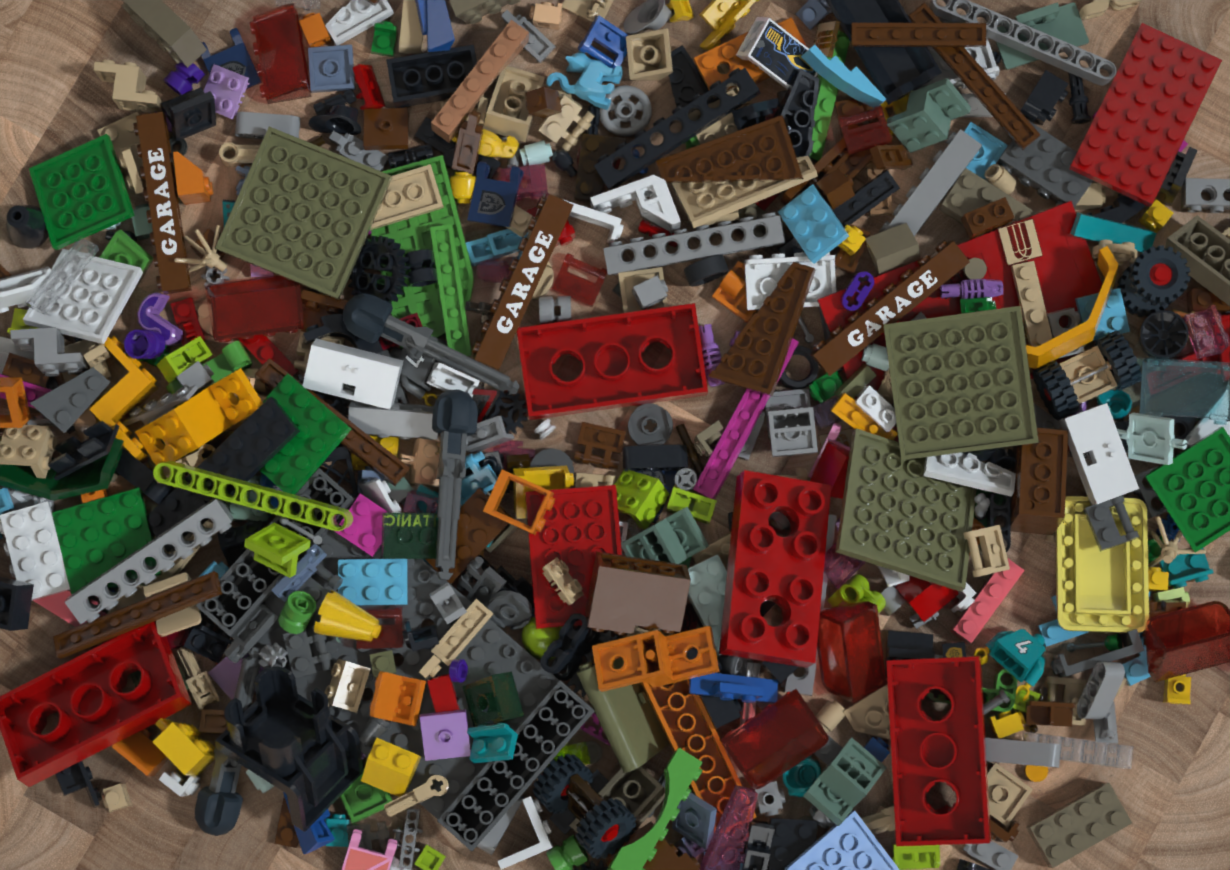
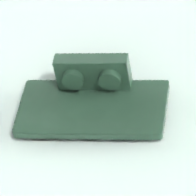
(1053, 20)

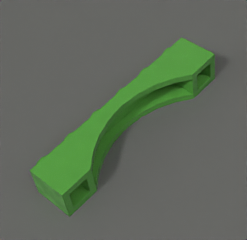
(678, 776)

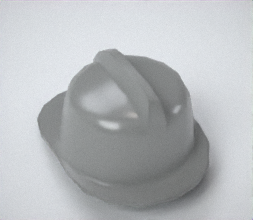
(648, 15)

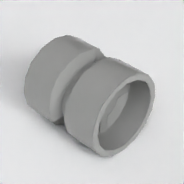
(546, 309)

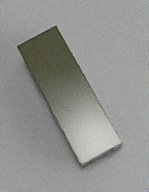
(856, 381)

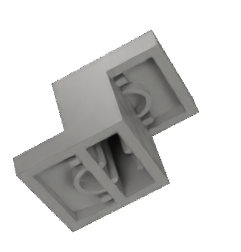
(49, 351)
(791, 423)

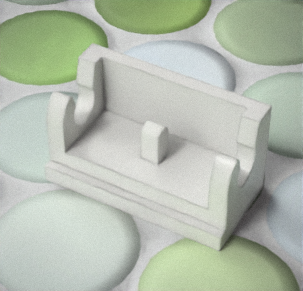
(447, 379)

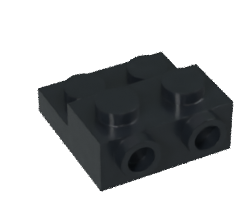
(233, 539)

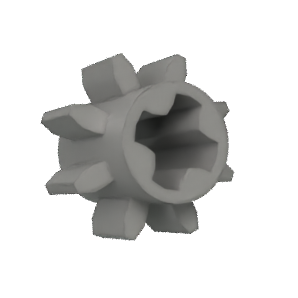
(211, 273)
(272, 656)

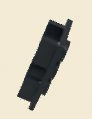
(78, 454)

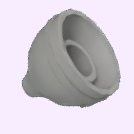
(733, 665)

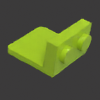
(640, 496)

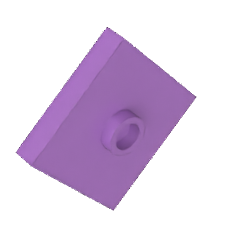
(445, 735)

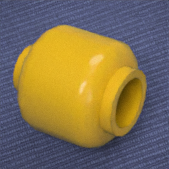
(462, 186)

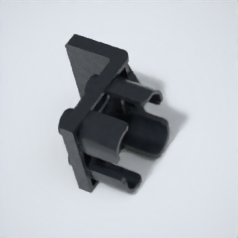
(293, 744)

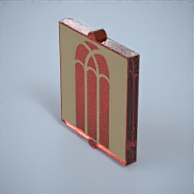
(1019, 241)

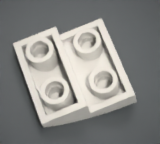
(377, 492)

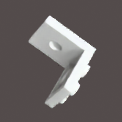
(542, 830)

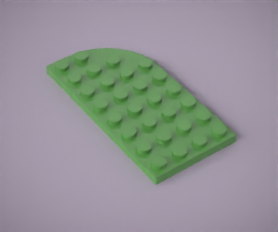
(416, 235)

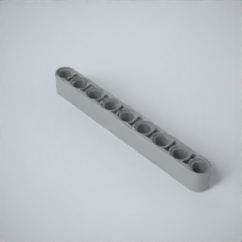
(1033, 37)

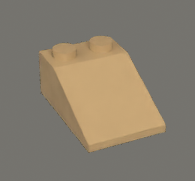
(507, 108)

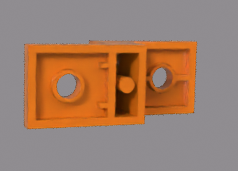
(726, 54)
(655, 658)

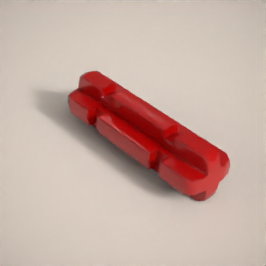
(646, 227)

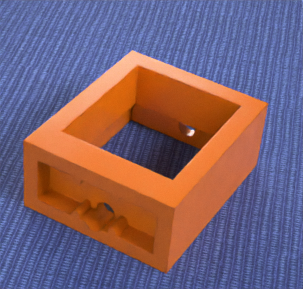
(16, 402)
(498, 492)

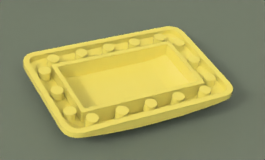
(1105, 587)

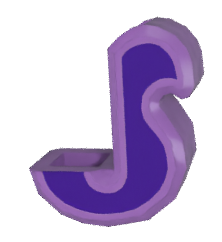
(149, 318)

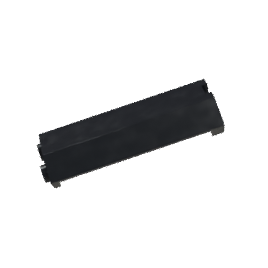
(892, 68)

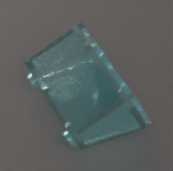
(1186, 389)

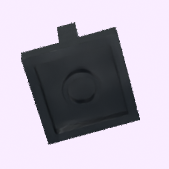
(190, 113)
(1177, 174)
(908, 646)

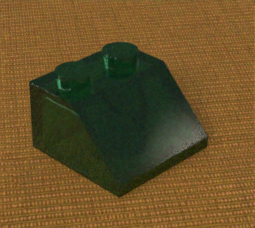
(493, 700)

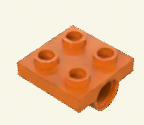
(732, 293)

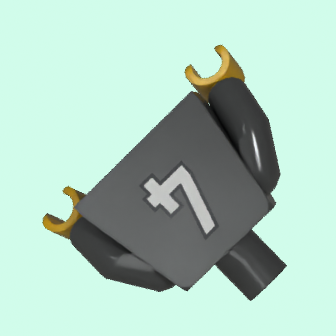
(416, 372)

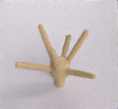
(210, 257)
(1169, 548)

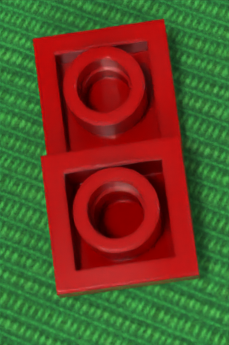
(443, 694)

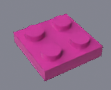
(366, 525)

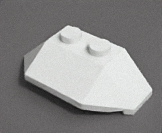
(19, 287)

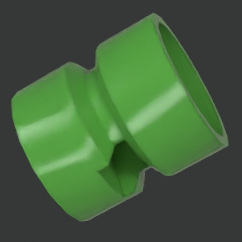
(297, 612)
(567, 855)

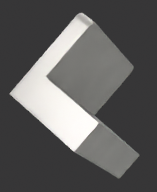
(488, 434)

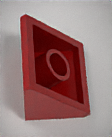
(832, 469)
(925, 597)

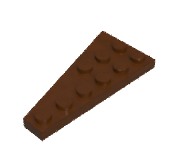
(745, 155)
(764, 342)

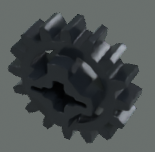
(513, 407)

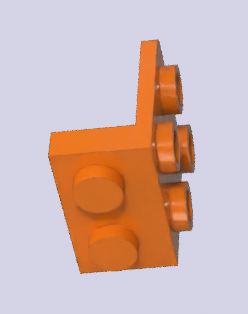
(397, 698)

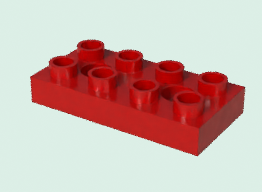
(612, 361)
(775, 569)
(90, 703)
(938, 751)

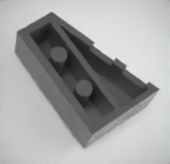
(71, 399)

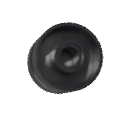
(1163, 334)

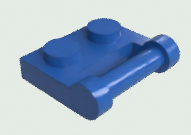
(608, 37)

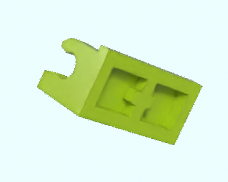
(916, 856)

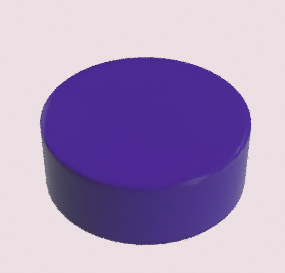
(458, 670)

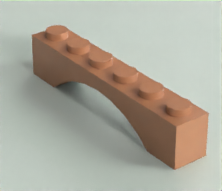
(467, 95)

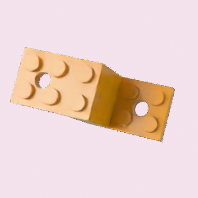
(124, 396)
(200, 418)

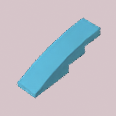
(850, 82)
(493, 246)

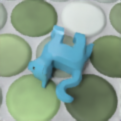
(589, 85)

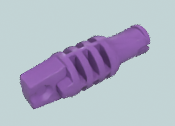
(972, 289)
(710, 352)

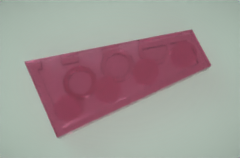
(729, 838)

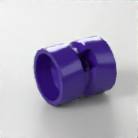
(183, 78)
(144, 344)

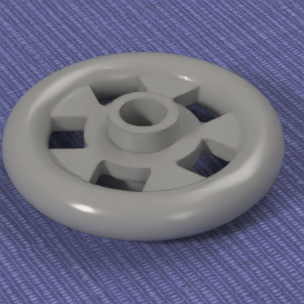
(643, 105)

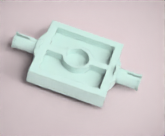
(1151, 438)

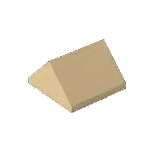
(649, 55)

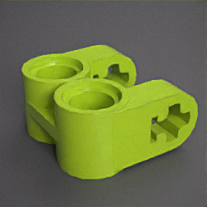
(857, 590)

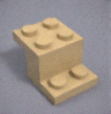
(129, 86)

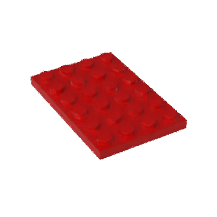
(574, 530)

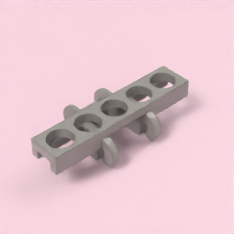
(408, 831)

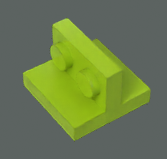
(277, 548)

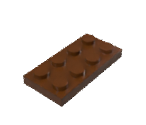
(474, 532)

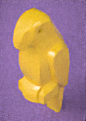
(493, 146)

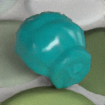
(801, 776)

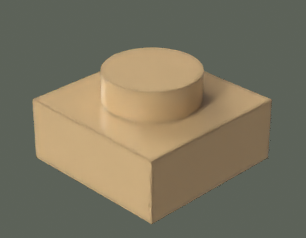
(431, 668)

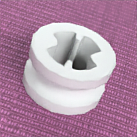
(544, 429)

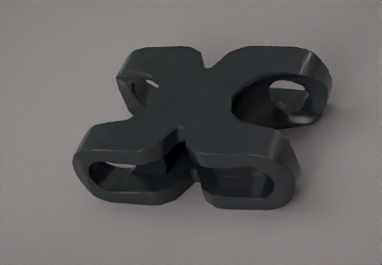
(569, 648)

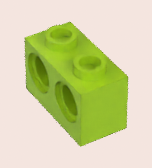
(183, 358)
(699, 506)

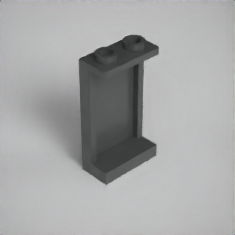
(1132, 646)

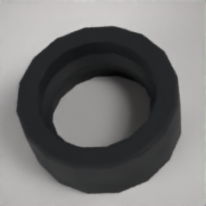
(706, 270)
(801, 384)

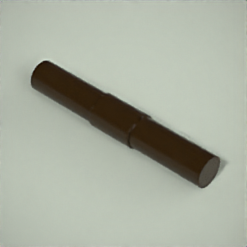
(692, 453)

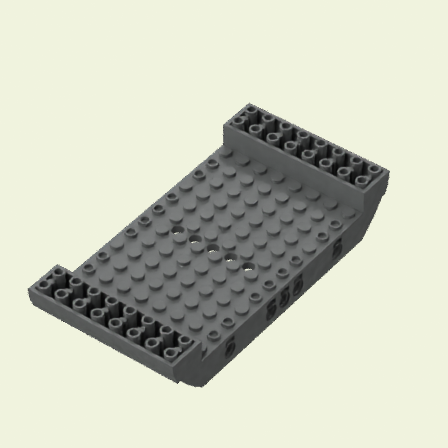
(477, 791)

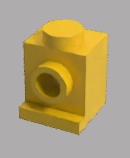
(1155, 216)
(854, 240)
(1157, 579)
(1173, 696)
(1006, 724)

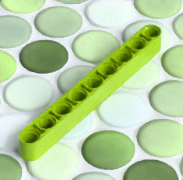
(242, 491)

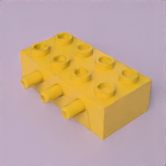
(184, 747)

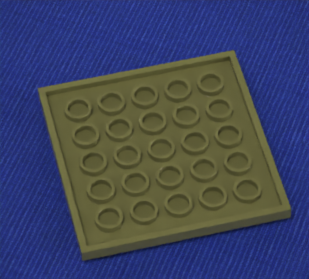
(304, 213)
(961, 383)
(901, 517)

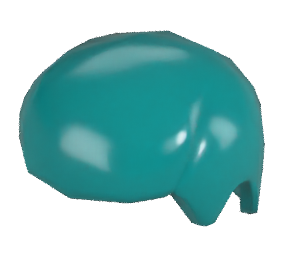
(1118, 402)

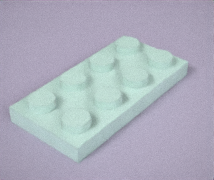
(708, 594)

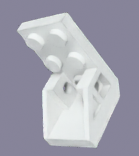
(657, 209)

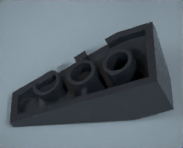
(798, 111)

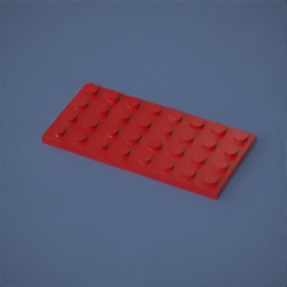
(1146, 114)

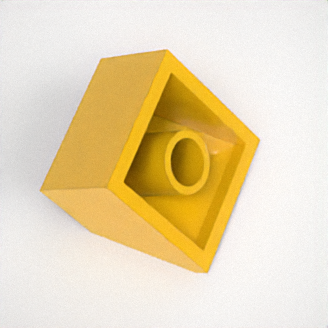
(390, 767)

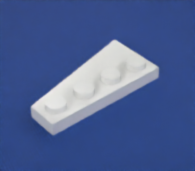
(970, 472)

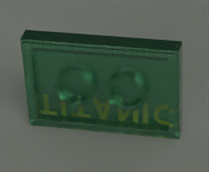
(409, 535)

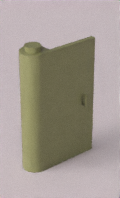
(625, 718)

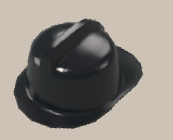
(338, 119)

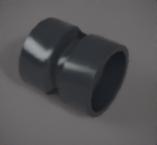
(421, 268)

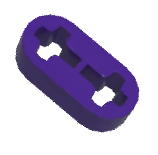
(852, 288)

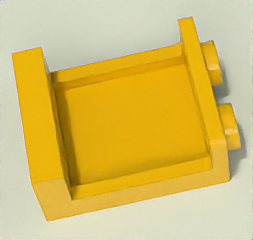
(546, 477)

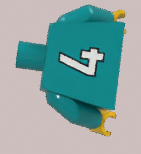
(1018, 654)

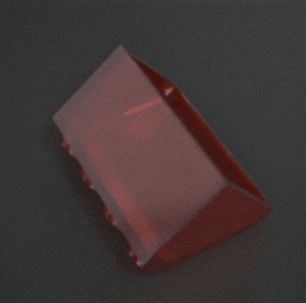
(280, 54)
(254, 308)
(1188, 640)
(851, 650)
(775, 740)

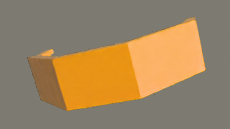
(1085, 332)

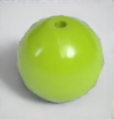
(538, 640)

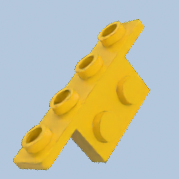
(721, 17)

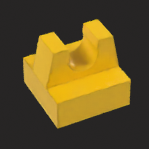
(682, 10)

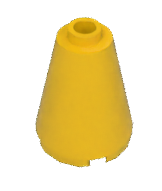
(345, 619)

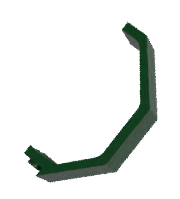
(87, 479)

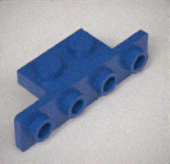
(735, 687)

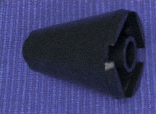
(26, 226)

